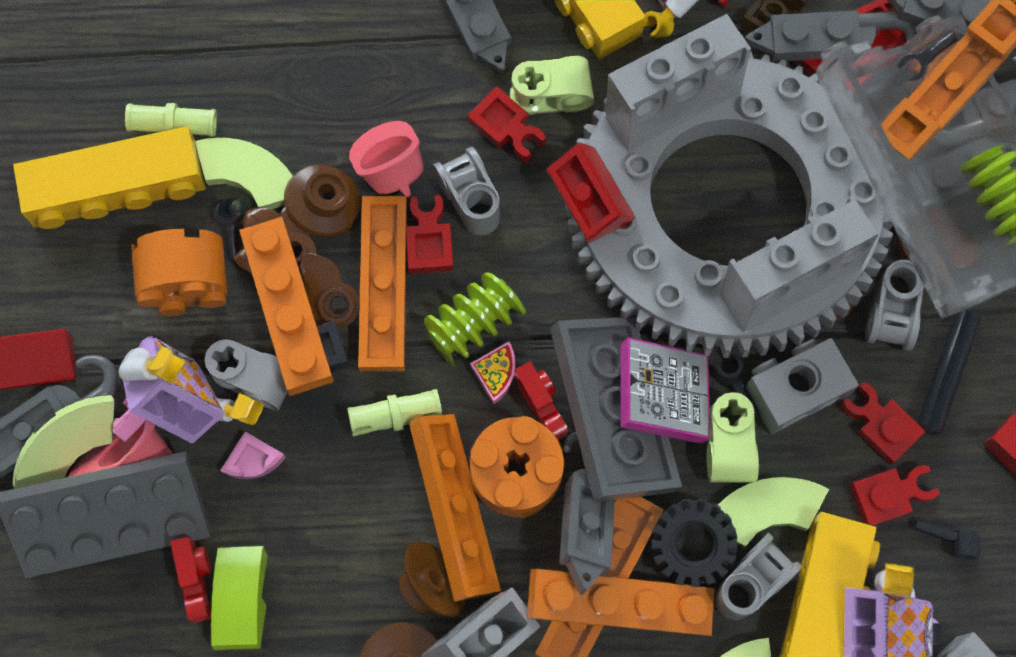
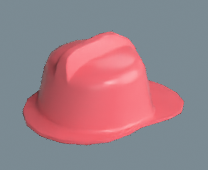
(388, 157)
(141, 446)

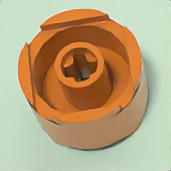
(179, 271)
(521, 441)

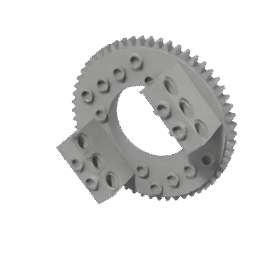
(793, 284)

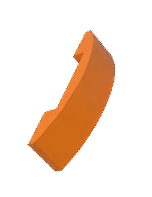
(954, 80)

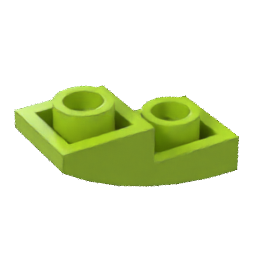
(237, 598)

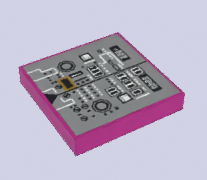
(664, 391)

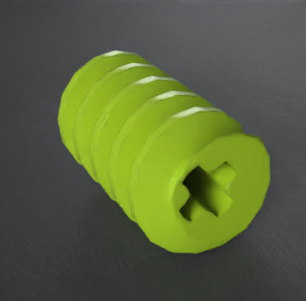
(999, 182)
(472, 316)

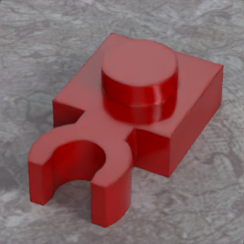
(502, 121)
(429, 243)
(537, 392)
(887, 428)
(888, 497)
(191, 566)

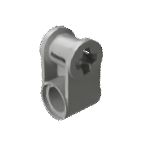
(466, 185)
(894, 314)
(255, 375)
(761, 574)

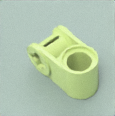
(555, 85)
(732, 449)

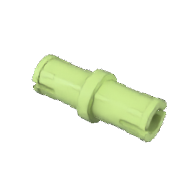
(170, 117)
(393, 412)

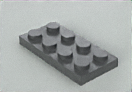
(616, 459)
(103, 514)

